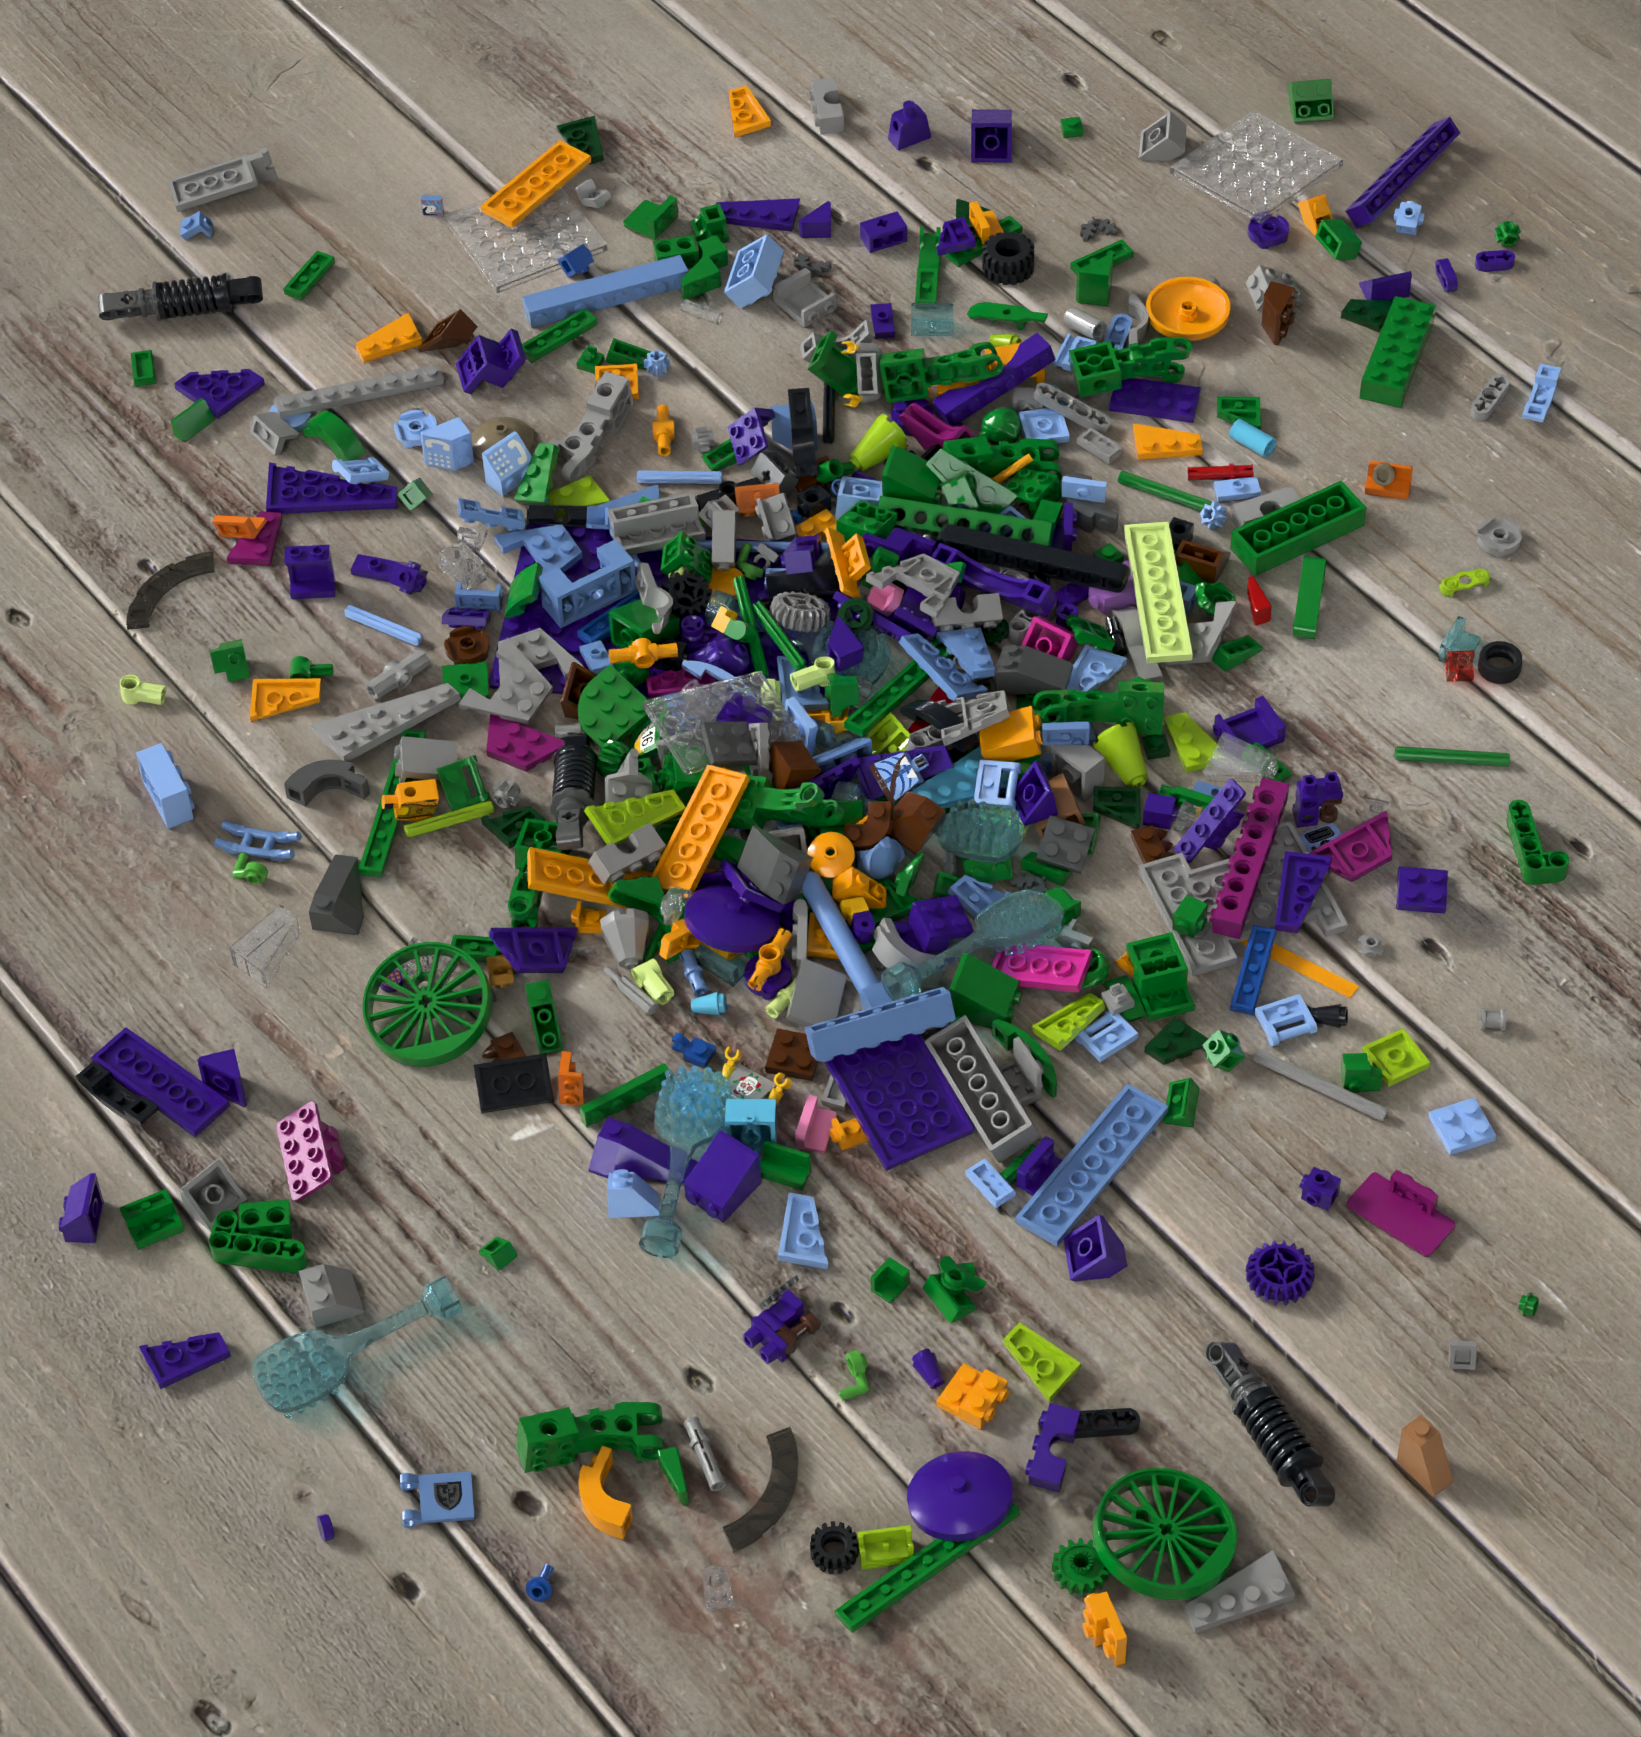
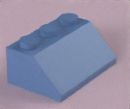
(831, 758)

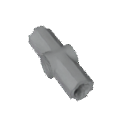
(397, 674)

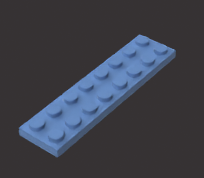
(1091, 1165)

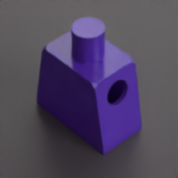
(908, 126)

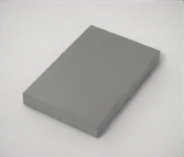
(815, 994)

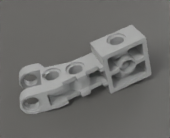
(605, 415)

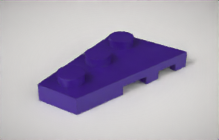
(829, 779)
(747, 889)

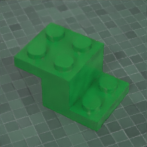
(1160, 976)

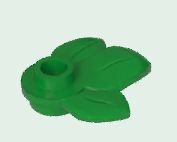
(960, 1276)

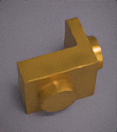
(499, 971)

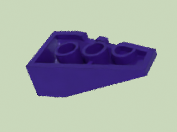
(631, 1149)

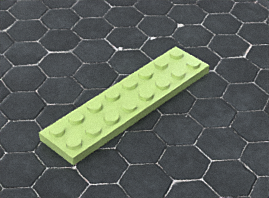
(1158, 592)

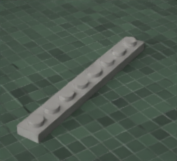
(358, 391)

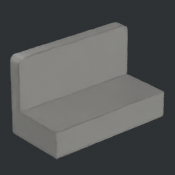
(272, 431)

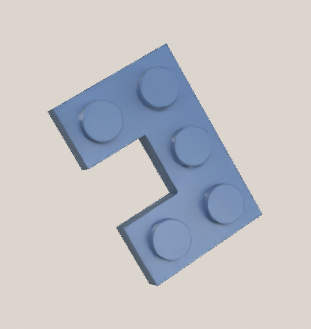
(509, 517)
(1062, 734)

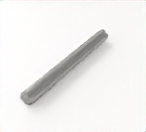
(1321, 1085)

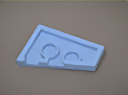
(801, 1234)

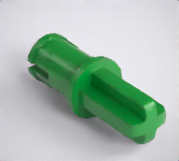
(1010, 1172)

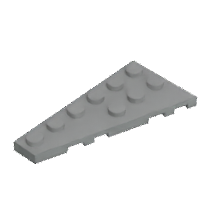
(369, 727)

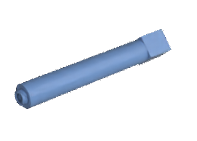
(843, 942)

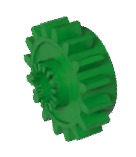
(1076, 1579)

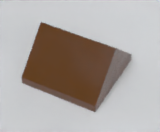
(576, 682)
(791, 764)

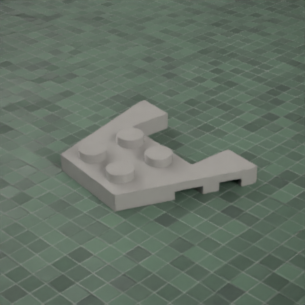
(924, 575)
(1206, 635)
(540, 651)
(518, 695)
(977, 714)

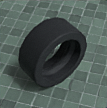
(1495, 674)

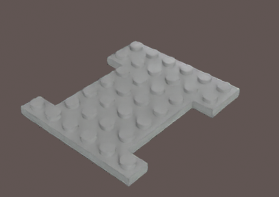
(1172, 879)

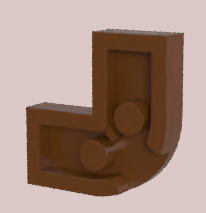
(877, 827)

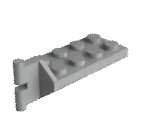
(222, 180)
(628, 784)

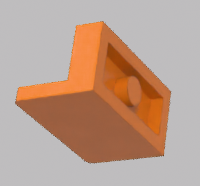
(1397, 489)
(238, 526)

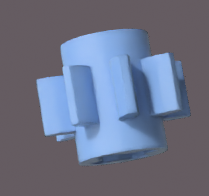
(657, 363)
(1213, 515)

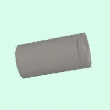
(1085, 324)

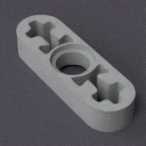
(1490, 405)

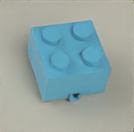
(751, 1121)

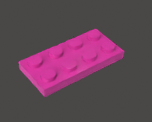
(1046, 967)

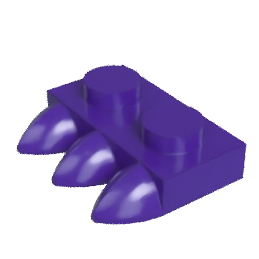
(455, 618)

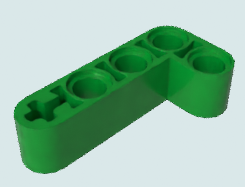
(1309, 597)
(1535, 865)
(285, 1257)

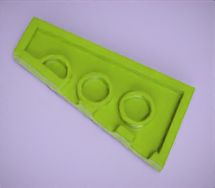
(620, 819)

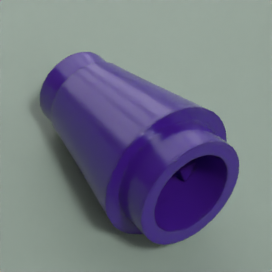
(927, 1366)

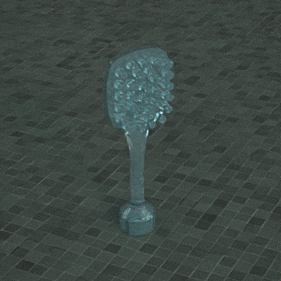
(875, 654)
(964, 832)
(1004, 922)
(686, 1117)
(315, 1364)

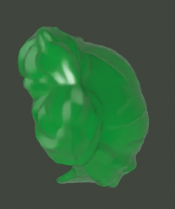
(1209, 594)
(1098, 969)

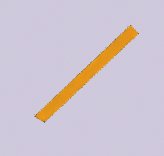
(1311, 970)

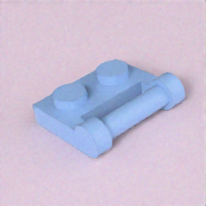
(361, 470)
(989, 783)
(1284, 1013)
(1108, 1040)

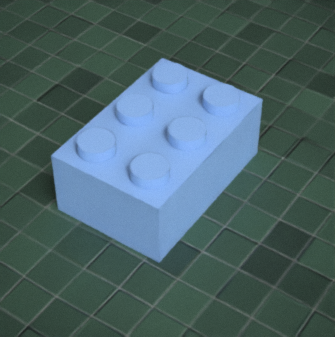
(754, 271)
(165, 785)

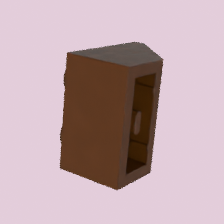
(1278, 310)
(1203, 559)

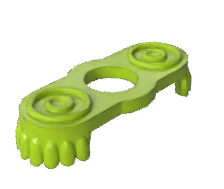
(1452, 583)

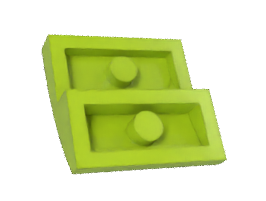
(889, 736)

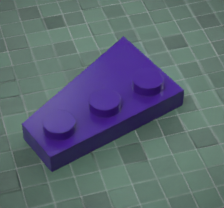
(182, 1359)

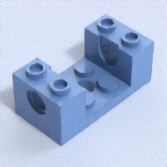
(572, 601)

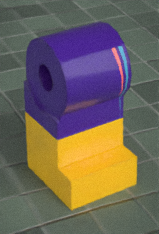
(859, 918)

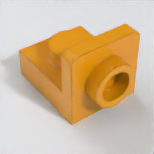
(587, 919)
(847, 1133)

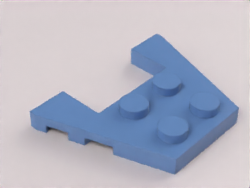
(547, 545)

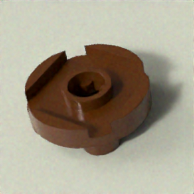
(476, 640)

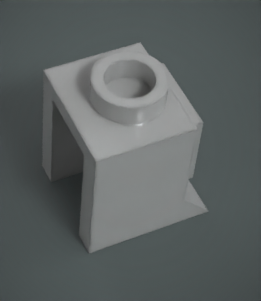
(723, 503)

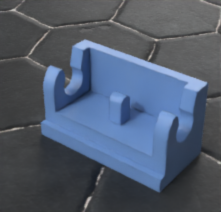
(479, 598)

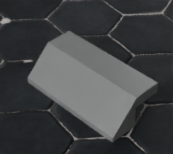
(655, 522)

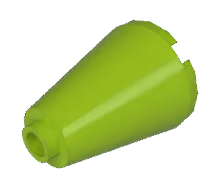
(877, 443)
(1123, 754)

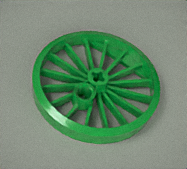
(440, 1050)
(1166, 1534)

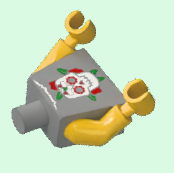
(749, 1084)

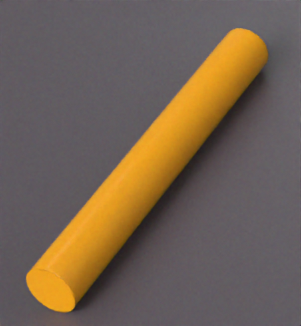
(1013, 468)

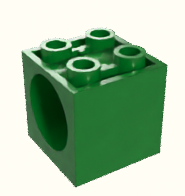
(674, 779)

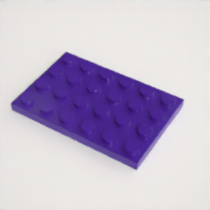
(900, 1099)

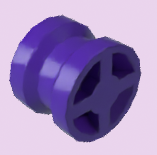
(1063, 611)
(692, 629)

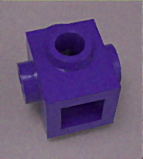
(408, 577)
(1320, 1188)

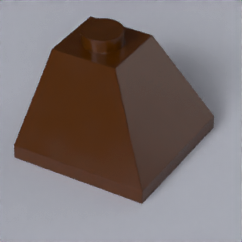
(450, 332)
(915, 821)

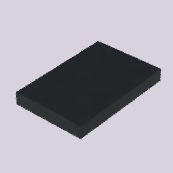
(513, 1083)

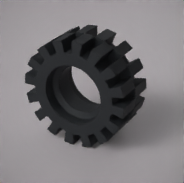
(830, 1534)

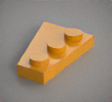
(746, 112)
(390, 339)

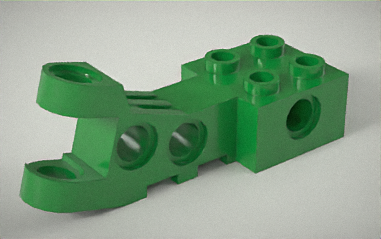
(1102, 367)
(911, 375)
(995, 459)
(1133, 703)
(765, 803)
(525, 902)
(558, 1435)

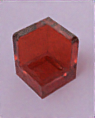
(1459, 665)

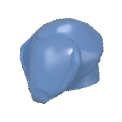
(880, 860)

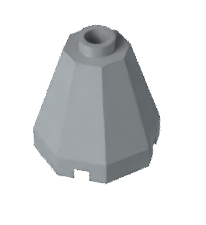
(626, 936)

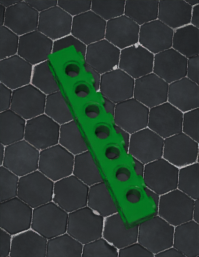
(1043, 530)

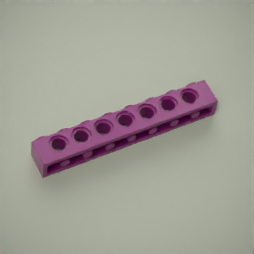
(1250, 858)

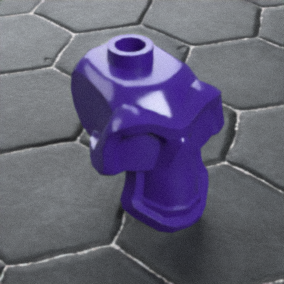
(724, 654)

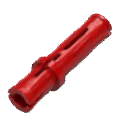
(1220, 472)

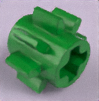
(1507, 233)

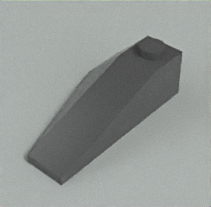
(338, 898)

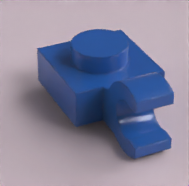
(695, 1052)

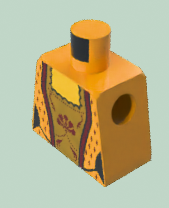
(413, 800)

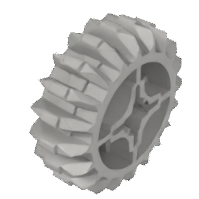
(800, 611)

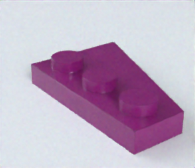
(261, 549)
(673, 682)

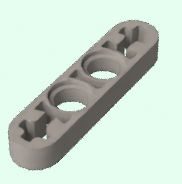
(1072, 407)

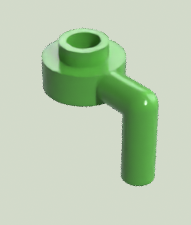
(751, 571)
(253, 872)
(857, 1364)

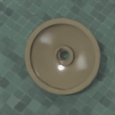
(495, 430)

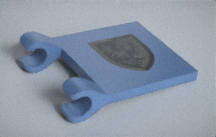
(442, 1498)

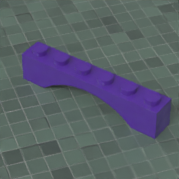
(961, 403)
(1020, 592)

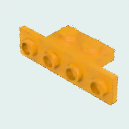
(849, 560)

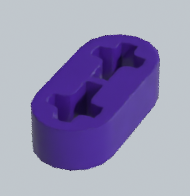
(1495, 260)
(1446, 275)

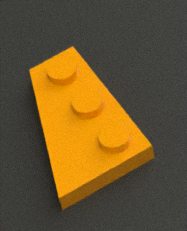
(1165, 443)
(282, 695)

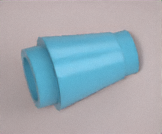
(710, 1004)

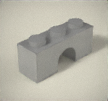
(826, 106)
(1257, 507)
(986, 613)
(612, 864)

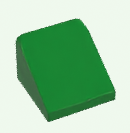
(498, 1252)

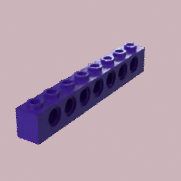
(1402, 172)

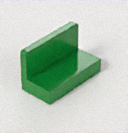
(785, 1165)

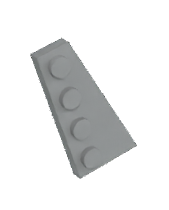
(1242, 1594)

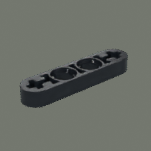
(1089, 1428)

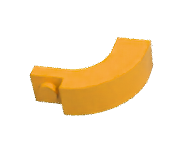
(682, 939)
(602, 1511)

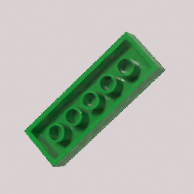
(1397, 352)
(1298, 528)

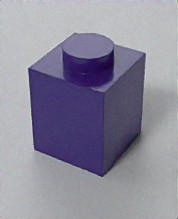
(1160, 811)

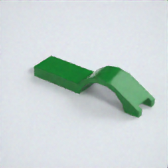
(928, 267)

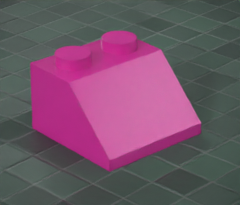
(1050, 638)

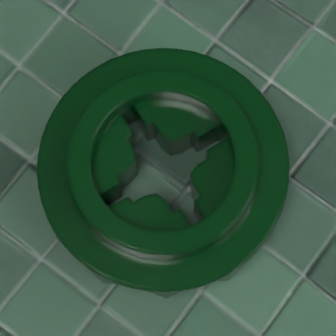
(857, 605)
(1001, 632)

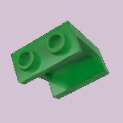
(833, 367)

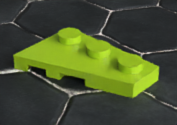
(1190, 741)
(1041, 1360)

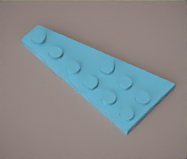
(956, 783)

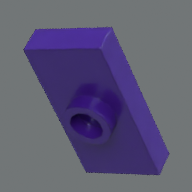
(882, 320)
(372, 567)
(1072, 594)

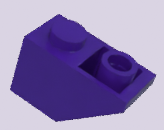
(844, 646)

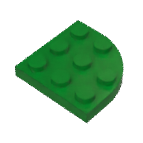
(610, 707)

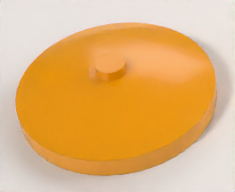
(1188, 308)

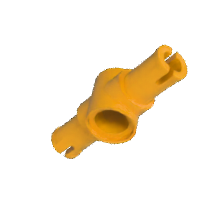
(663, 430)
(643, 653)
(769, 959)

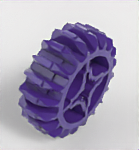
(1274, 1282)

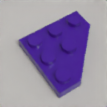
(220, 388)

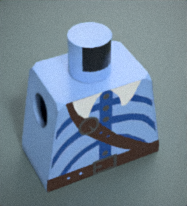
(899, 775)

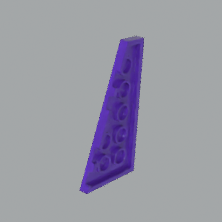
(323, 492)

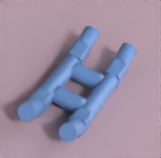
(250, 833)

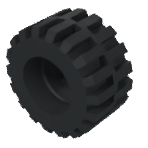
(1008, 258)

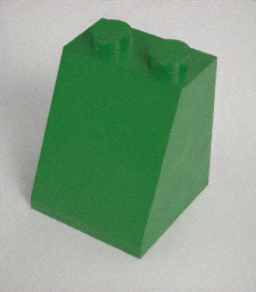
(909, 478)
(636, 621)
(983, 992)

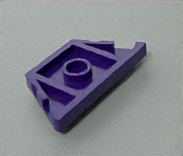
(535, 948)

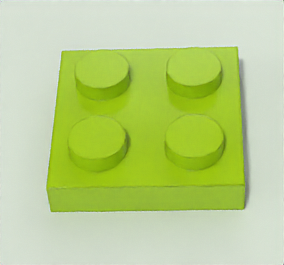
(1396, 1057)

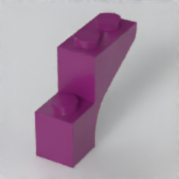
(929, 429)

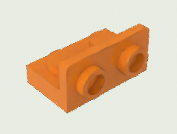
(747, 496)
(570, 1083)

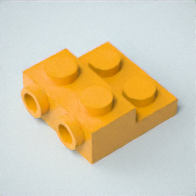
(973, 1395)
(1104, 1627)

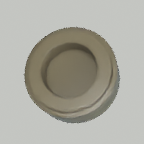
(1383, 474)

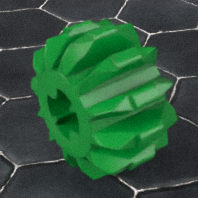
(611, 757)

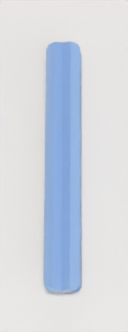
(679, 477)
(383, 625)

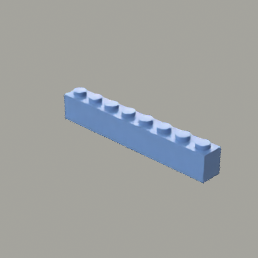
(604, 291)

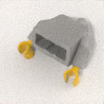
(868, 372)

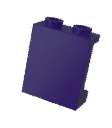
(310, 571)
(1254, 725)

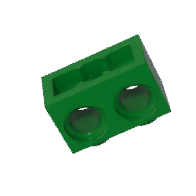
(677, 246)
(265, 1216)

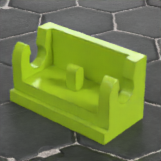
(885, 1547)

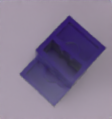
(490, 361)
(901, 543)
(1421, 890)
(934, 924)

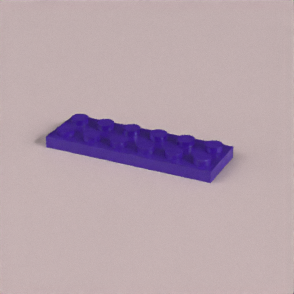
(161, 1081)

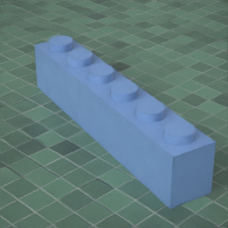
(880, 1024)

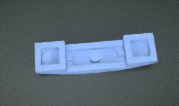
(1542, 393)
(699, 668)

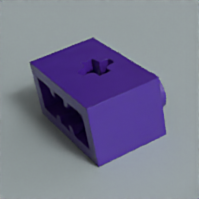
(883, 232)

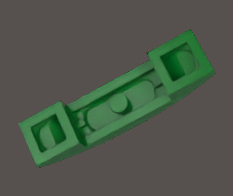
(1005, 1034)

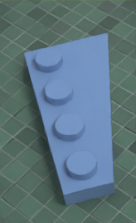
(940, 668)

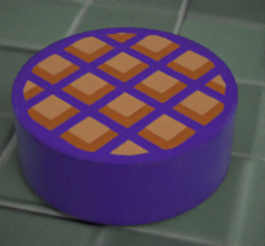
(396, 977)

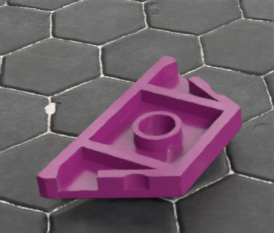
(519, 744)
(1359, 849)

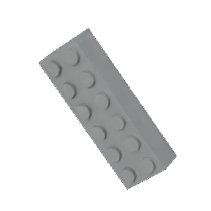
(982, 1089)

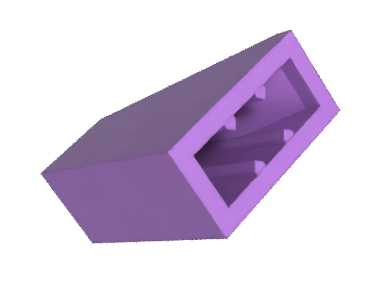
(1107, 600)

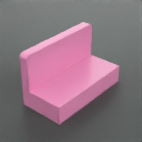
(814, 1127)

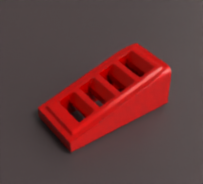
(1258, 603)

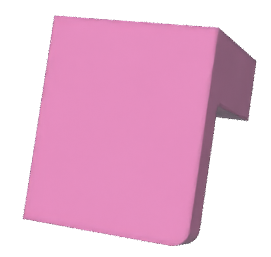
(885, 600)

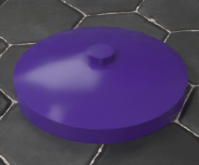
(727, 922)
(960, 1496)

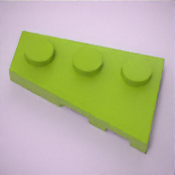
(578, 493)
(1068, 1022)

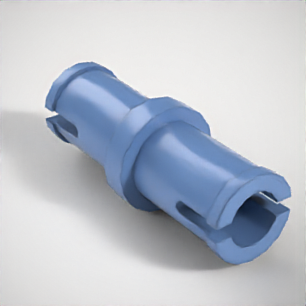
(693, 972)

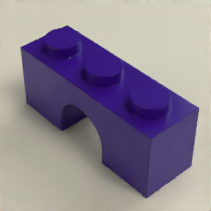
(802, 554)
(1058, 1425)

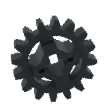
(690, 585)

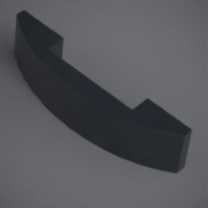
(820, 579)
(941, 718)
(114, 1095)

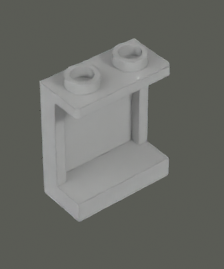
(803, 298)
(422, 756)

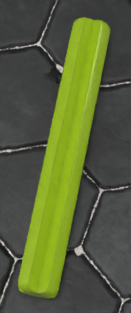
(449, 819)

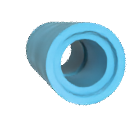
(1252, 438)

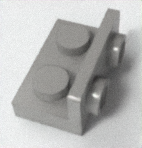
(776, 518)

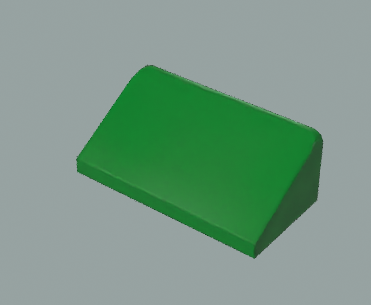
(192, 420)
(1040, 869)
(1182, 1103)
(951, 1304)

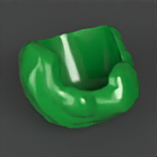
(1001, 425)

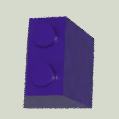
(991, 135)
(723, 1177)

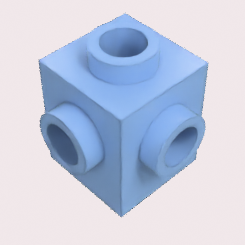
(1408, 218)

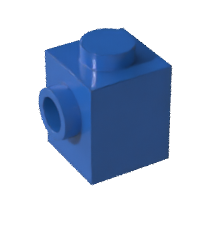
(576, 261)

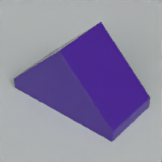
(817, 223)

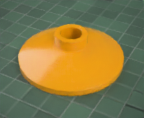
(832, 865)

